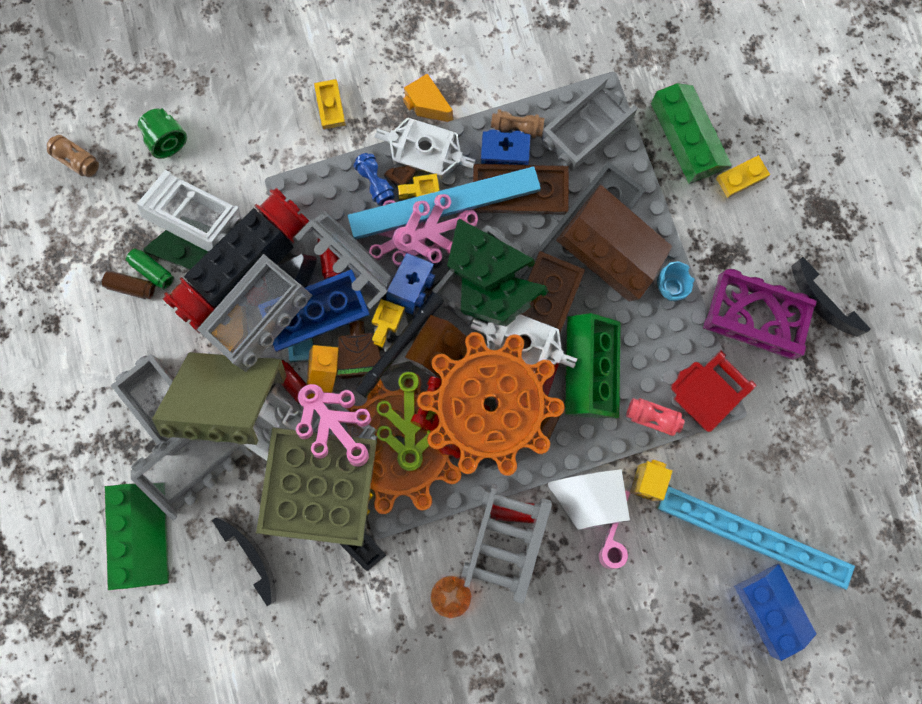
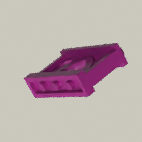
(771, 295)

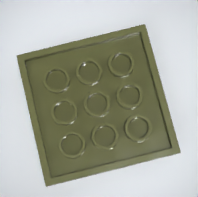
(314, 495)

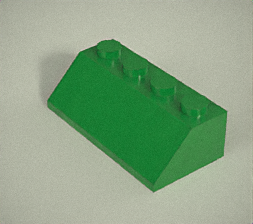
(690, 132)
(595, 379)
(134, 539)

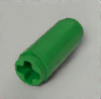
(149, 268)

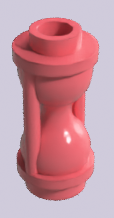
(643, 412)

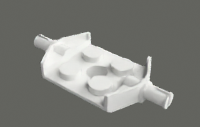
(439, 159)
(544, 339)

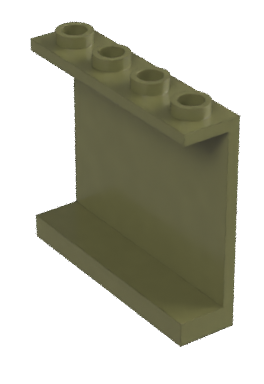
(216, 399)

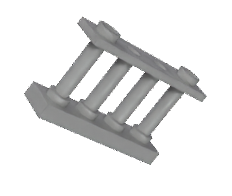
(526, 560)

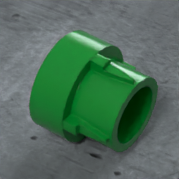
(161, 133)

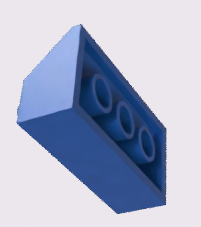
(330, 307)

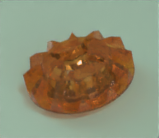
(438, 599)

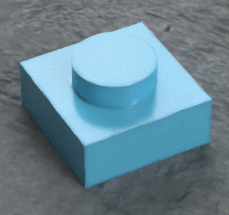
(300, 351)

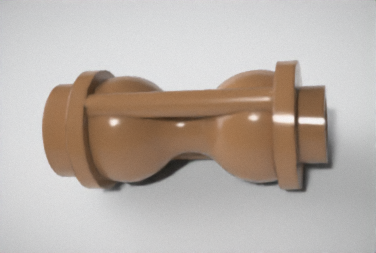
(528, 124)
(80, 162)

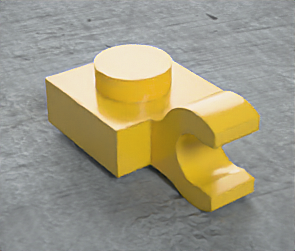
(422, 185)
(387, 319)

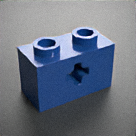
(517, 145)
(410, 283)

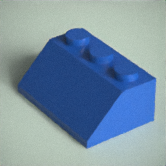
(776, 612)

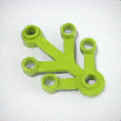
(405, 426)

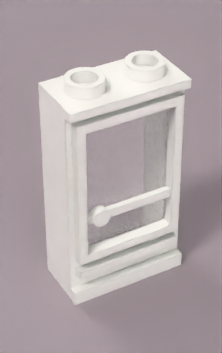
(188, 211)

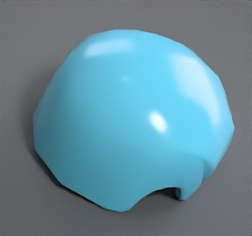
(675, 281)

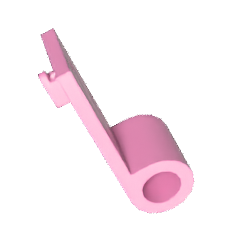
(612, 553)

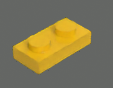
(329, 104)
(743, 176)

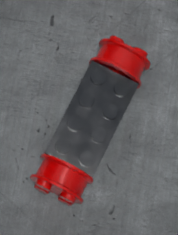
(260, 232)

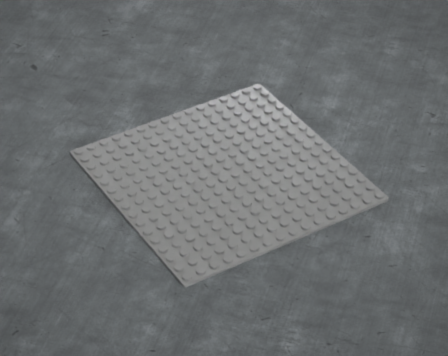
(655, 334)

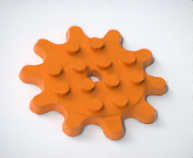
(496, 432)
(388, 477)

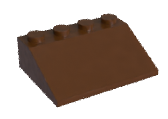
(615, 244)

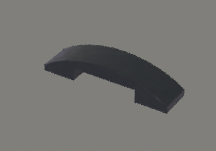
(851, 323)
(266, 585)

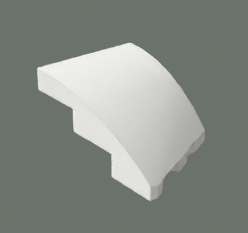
(276, 412)
(593, 499)

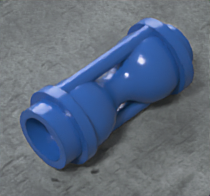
(379, 188)

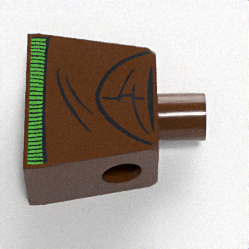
(356, 353)

